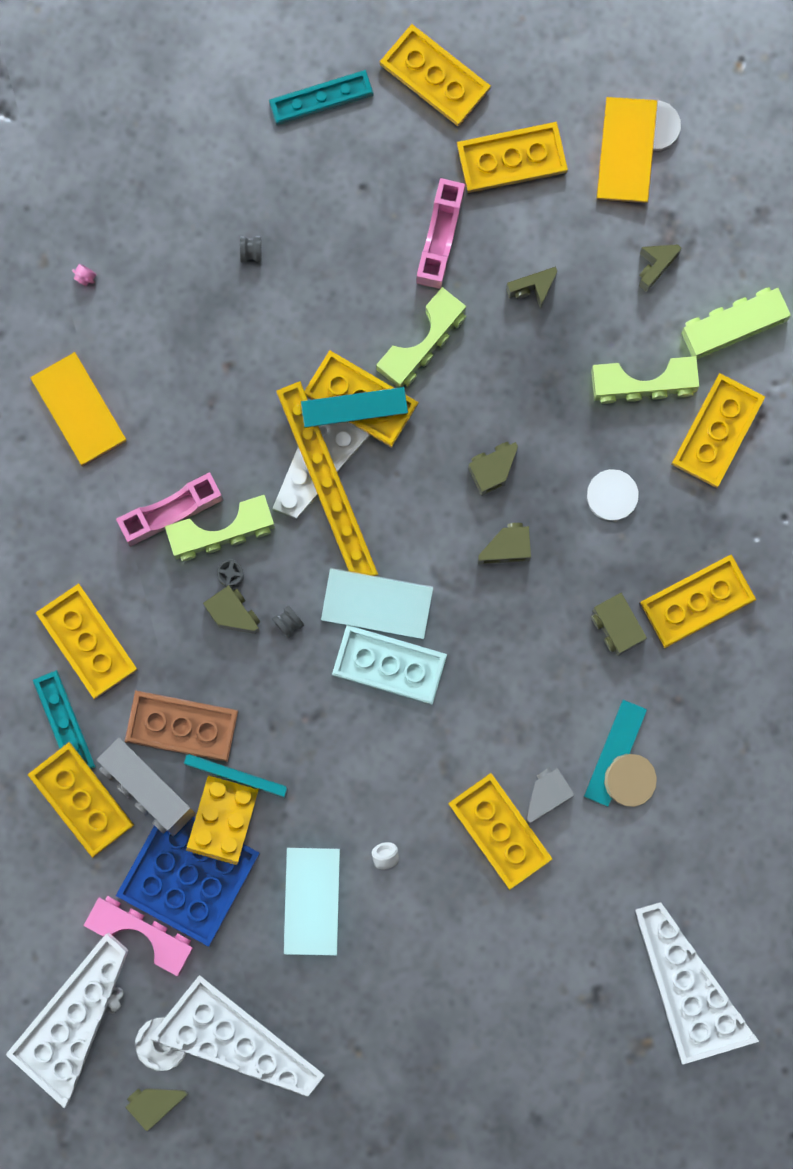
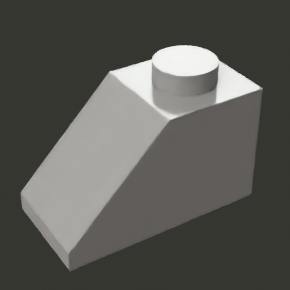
(547, 794)

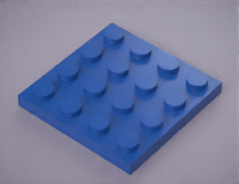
(182, 886)

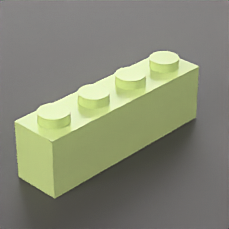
(735, 323)

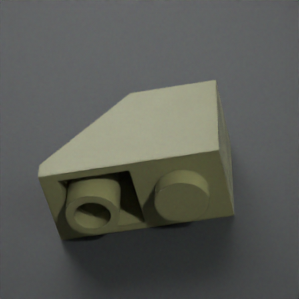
(493, 469)
(229, 612)

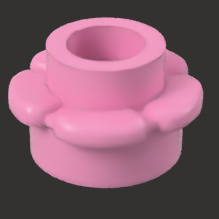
(84, 275)

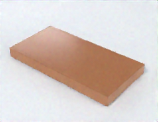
(181, 726)

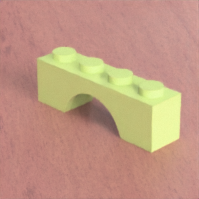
(401, 363)
(613, 383)
(252, 519)

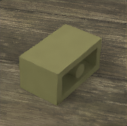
(618, 624)

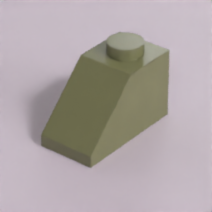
(509, 545)
(153, 1104)

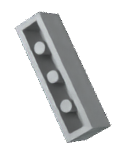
(145, 786)

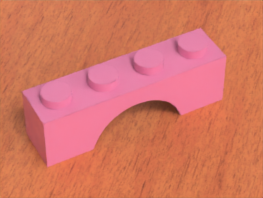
(440, 233)
(183, 504)
(169, 952)

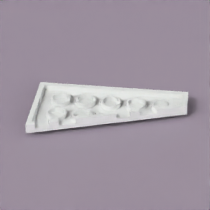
(298, 489)
(694, 1002)
(63, 1033)
(223, 1033)

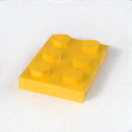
(222, 820)

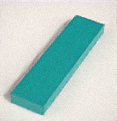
(321, 97)
(354, 407)
(61, 714)
(618, 743)
(236, 776)

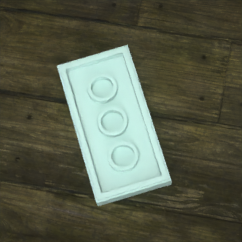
(377, 603)
(389, 664)
(311, 901)

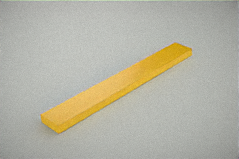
(327, 483)

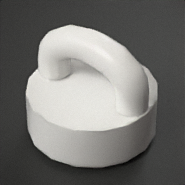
(385, 856)
(114, 1004)

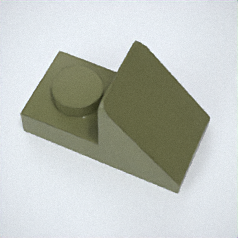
(661, 258)
(539, 282)

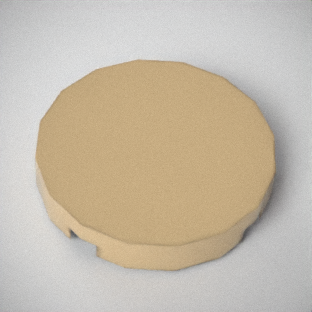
(630, 780)

